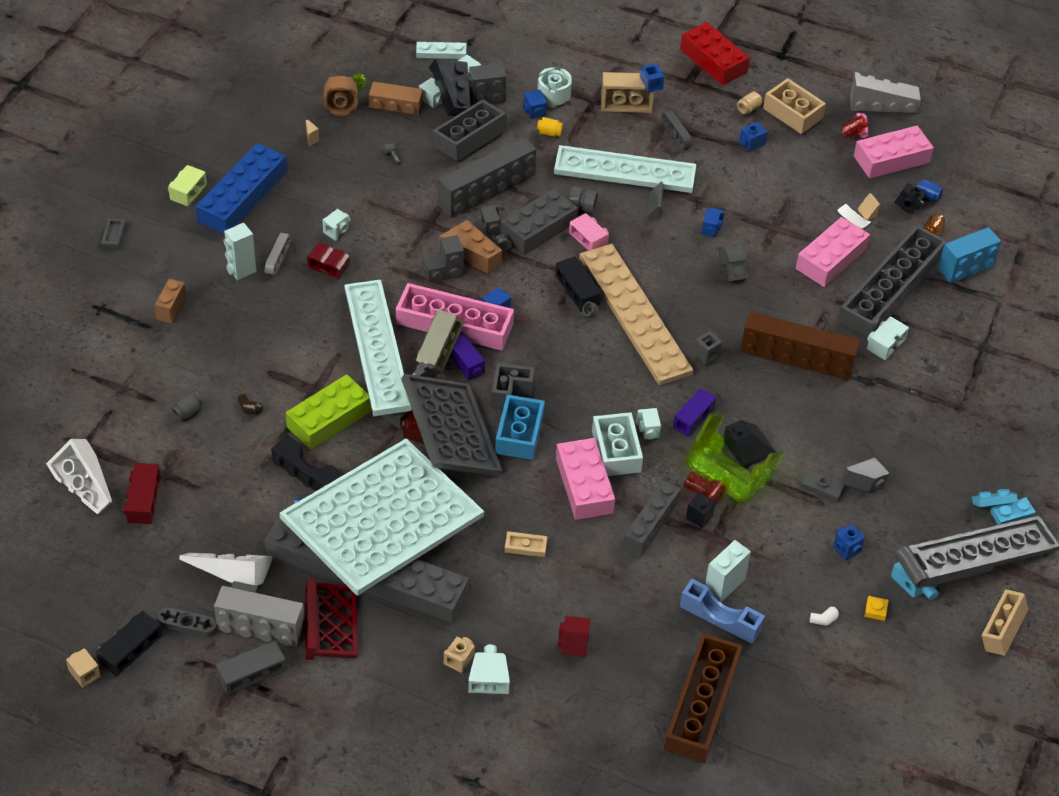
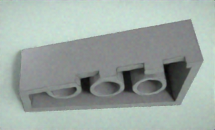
(883, 96)

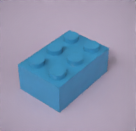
(969, 255)
(519, 427)

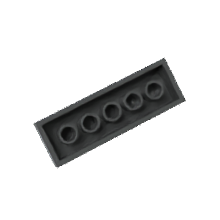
(486, 176)

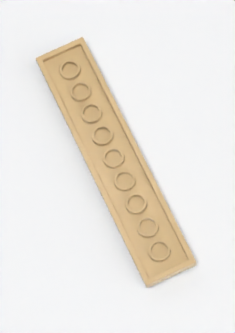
(636, 314)

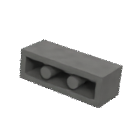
(251, 667)

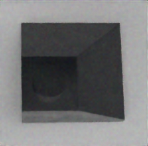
(747, 443)

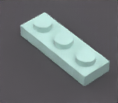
(440, 50)

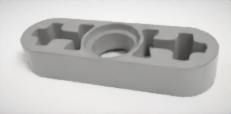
(277, 254)

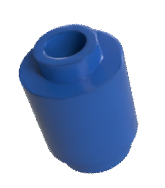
(932, 190)

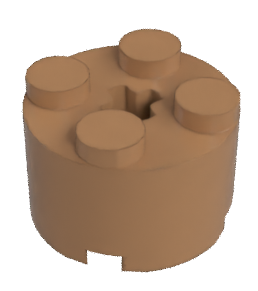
(340, 95)

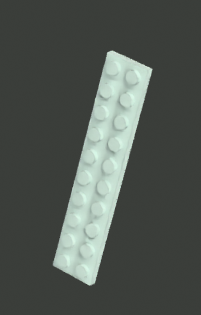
(377, 347)

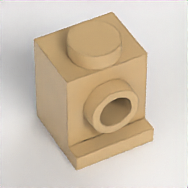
(459, 654)

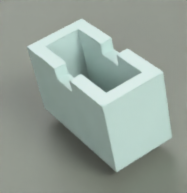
(889, 334)

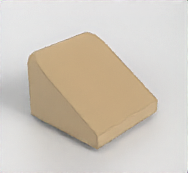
(312, 133)
(869, 207)

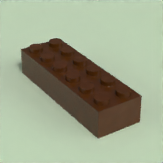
(799, 345)
(703, 698)

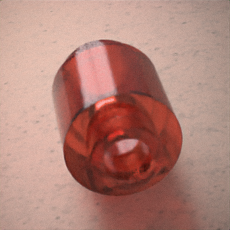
(854, 126)

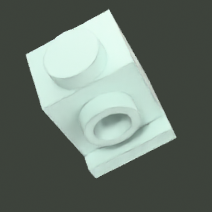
(335, 224)
(649, 423)

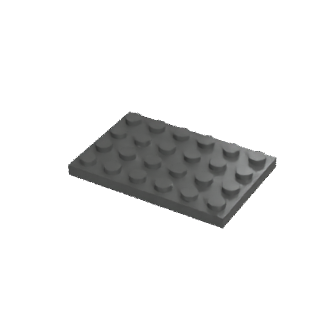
(451, 425)

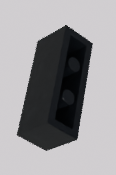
(577, 282)
(129, 643)

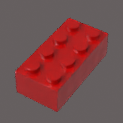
(714, 53)

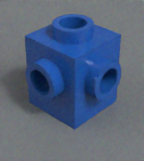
(848, 541)

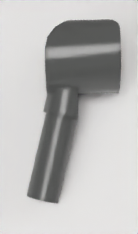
(390, 149)

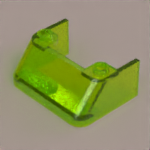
(709, 462)

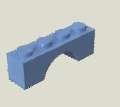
(742, 623)

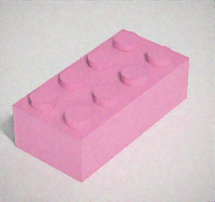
(893, 151)
(832, 251)
(585, 478)

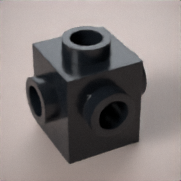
(910, 198)

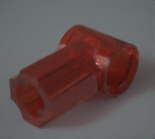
(712, 489)

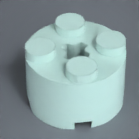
(555, 86)

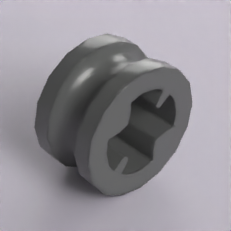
(503, 242)

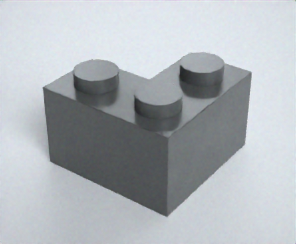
(446, 262)
(511, 381)

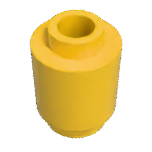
(549, 127)

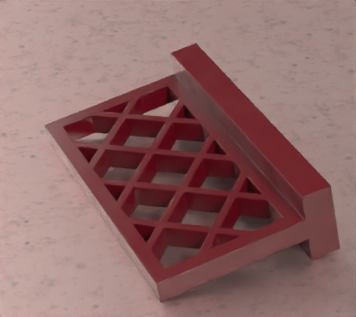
(312, 622)

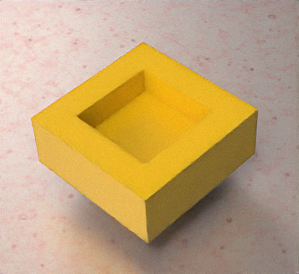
(876, 608)

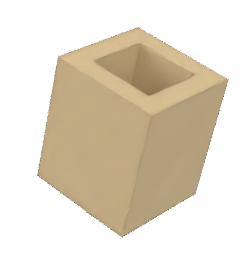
(83, 667)

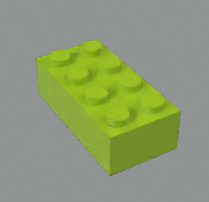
(328, 412)

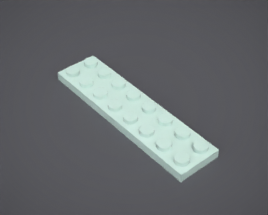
(624, 168)

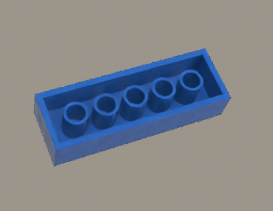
(241, 188)

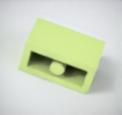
(187, 185)

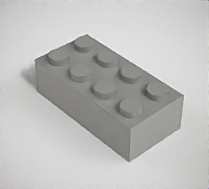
(259, 616)

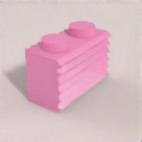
(588, 232)

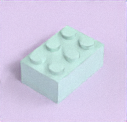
(618, 443)

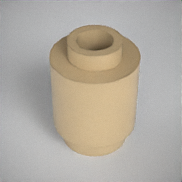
(749, 103)

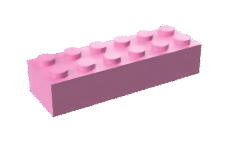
(484, 322)

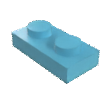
(987, 499)
(1012, 511)

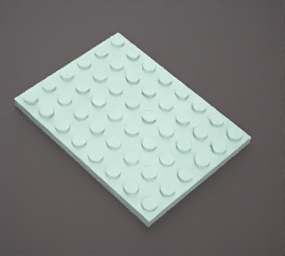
(381, 516)

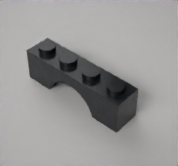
(288, 455)

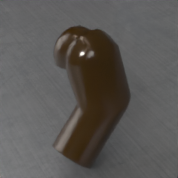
(249, 407)

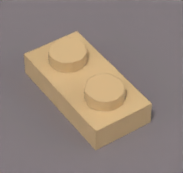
(525, 544)

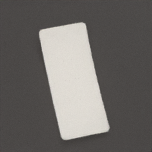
(853, 217)

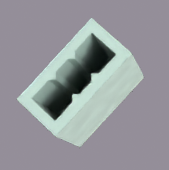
(728, 570)

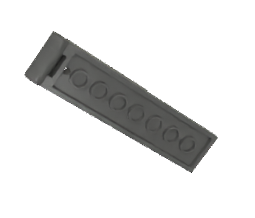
(975, 551)

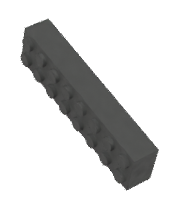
(892, 281)

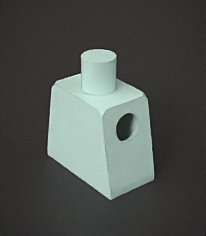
(489, 672)

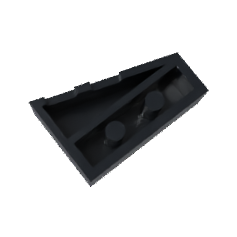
(453, 84)

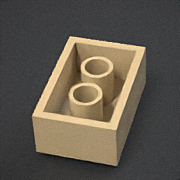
(625, 93)
(794, 106)

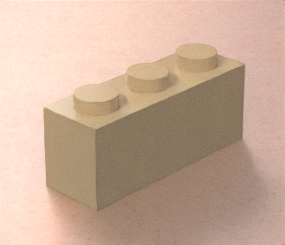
(1005, 622)

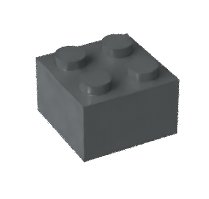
(487, 83)

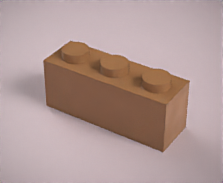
(395, 98)

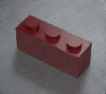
(142, 493)

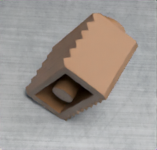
(170, 301)

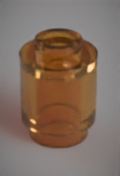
(935, 224)

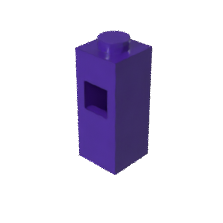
(467, 358)
(694, 412)

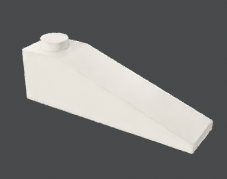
(80, 471)
(243, 569)

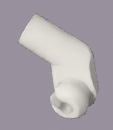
(825, 618)

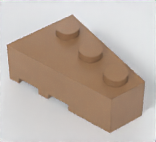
(478, 249)

